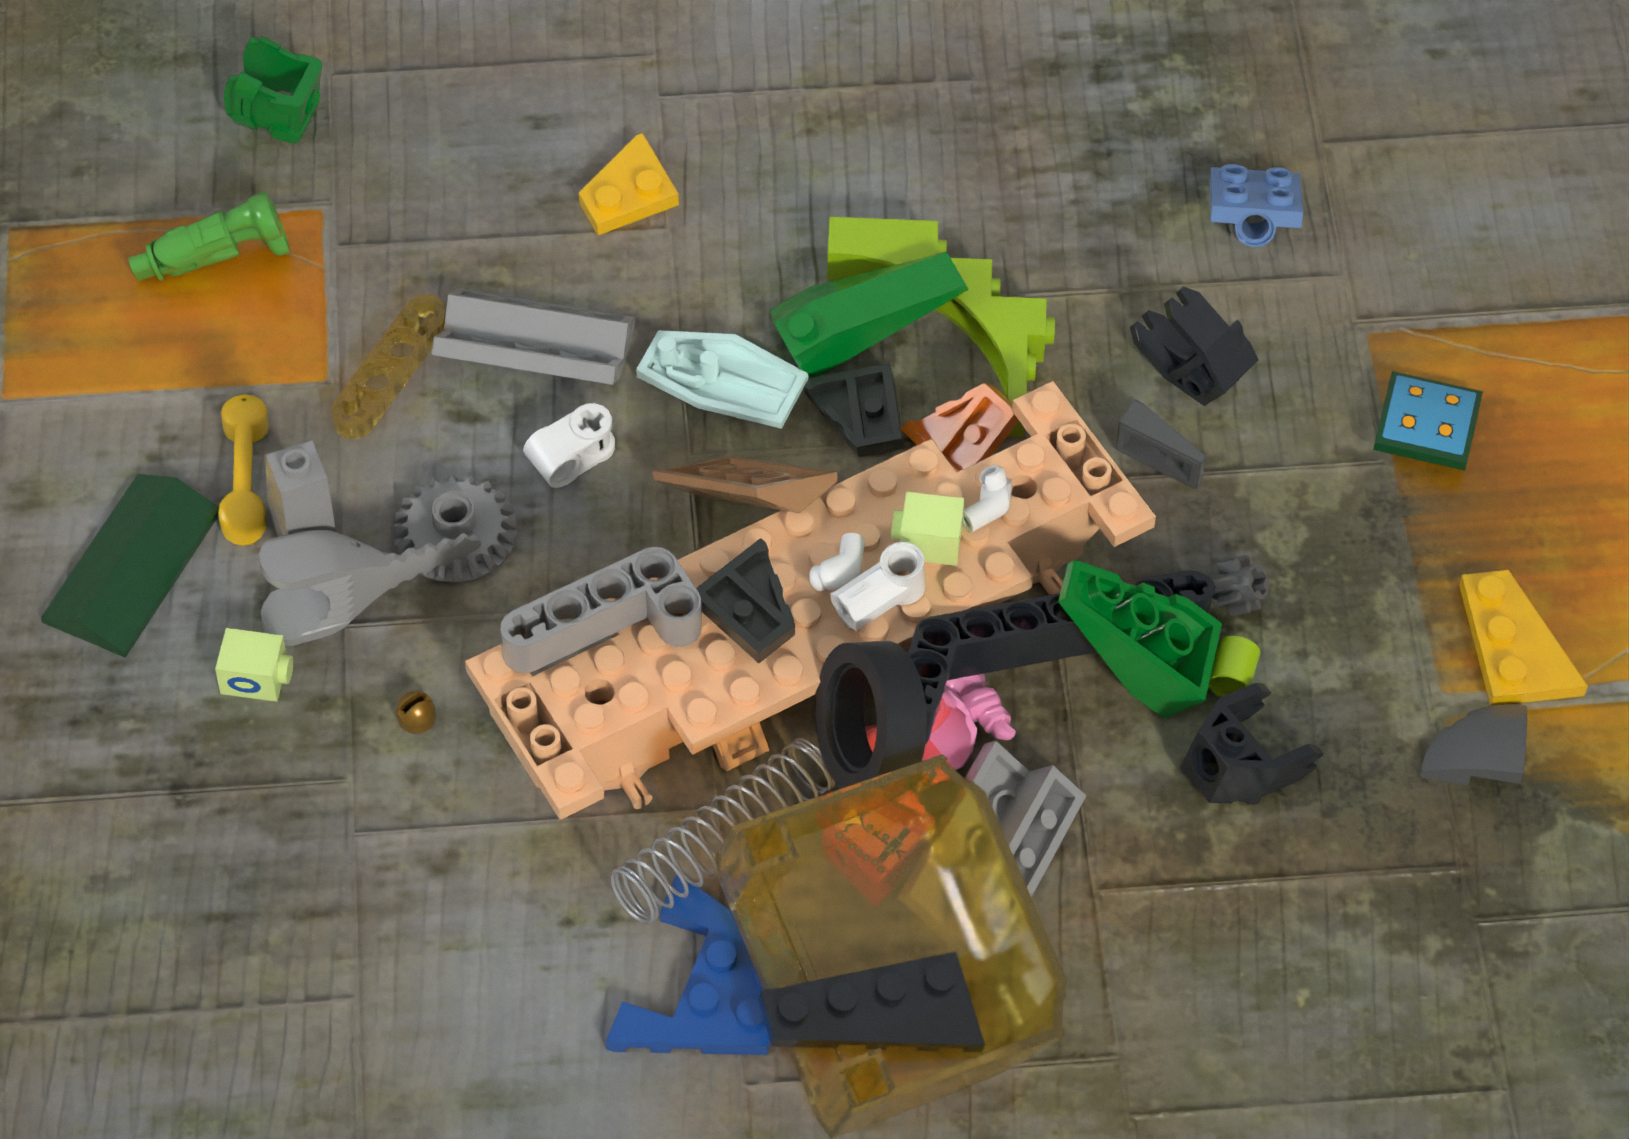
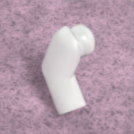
(994, 499)
(841, 568)

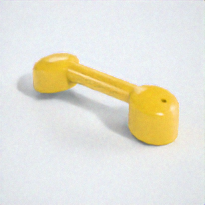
(242, 511)

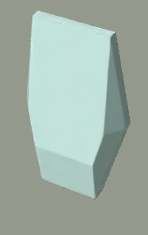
(723, 375)

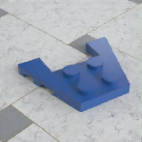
(721, 995)

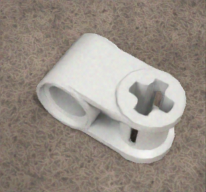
(568, 448)

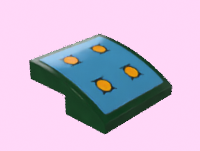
(1428, 420)

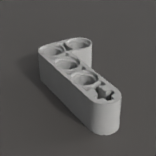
(537, 636)

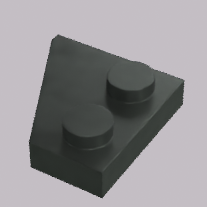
(749, 603)

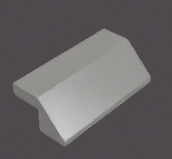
(534, 336)
(1029, 805)

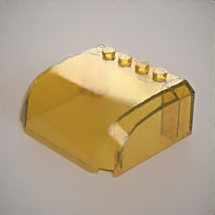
(884, 880)

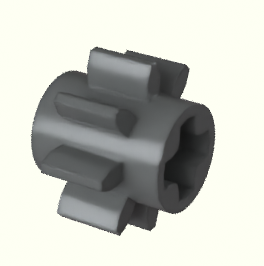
(1239, 585)

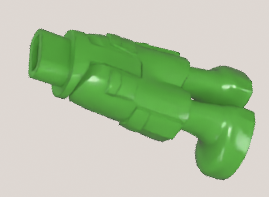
(212, 240)

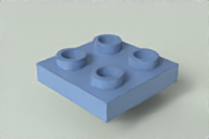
(1243, 193)

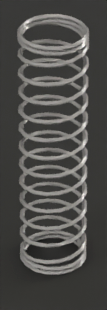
(641, 882)

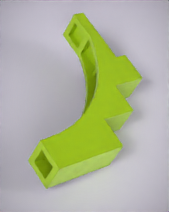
(1005, 329)

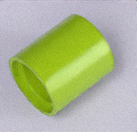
(1233, 665)

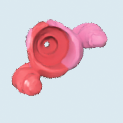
(954, 730)

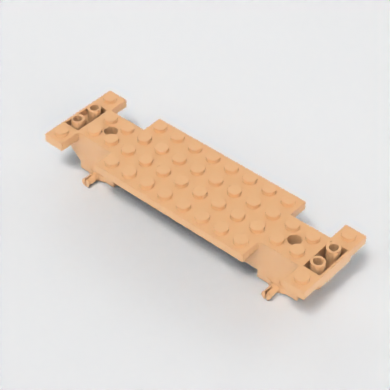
(634, 697)

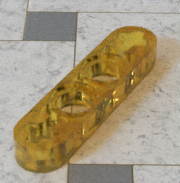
(384, 363)

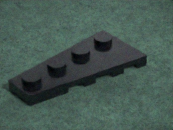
(892, 1005)

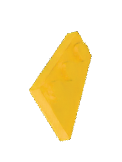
(1514, 644)

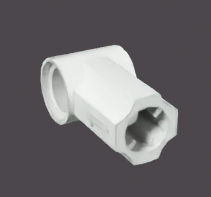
(880, 587)

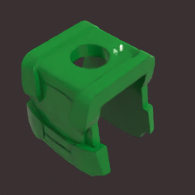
(253, 97)

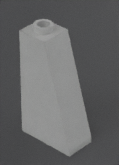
(298, 491)

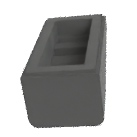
(1159, 446)

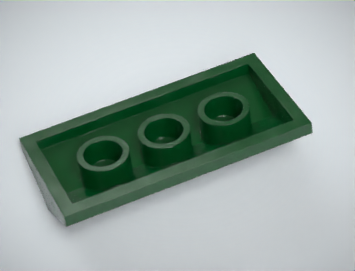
(132, 563)

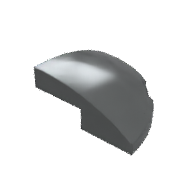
(1482, 745)

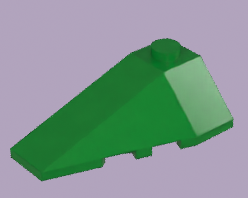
(853, 313)
(1150, 641)

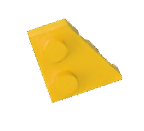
(628, 189)

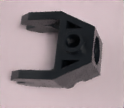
(1194, 346)
(1243, 764)

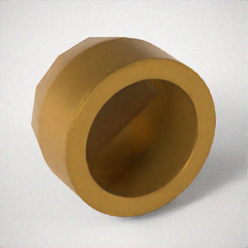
(420, 716)

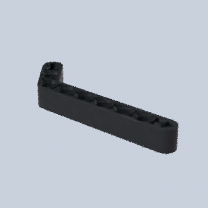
(1017, 635)

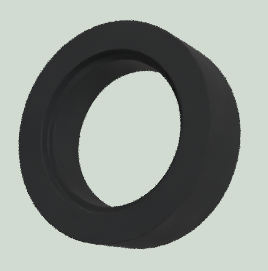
(841, 711)

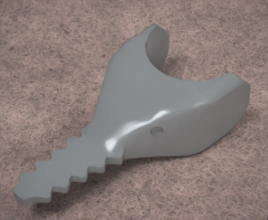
(333, 578)

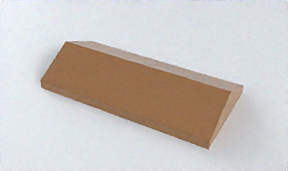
(750, 482)

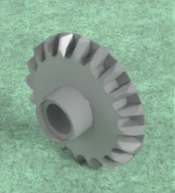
(481, 512)

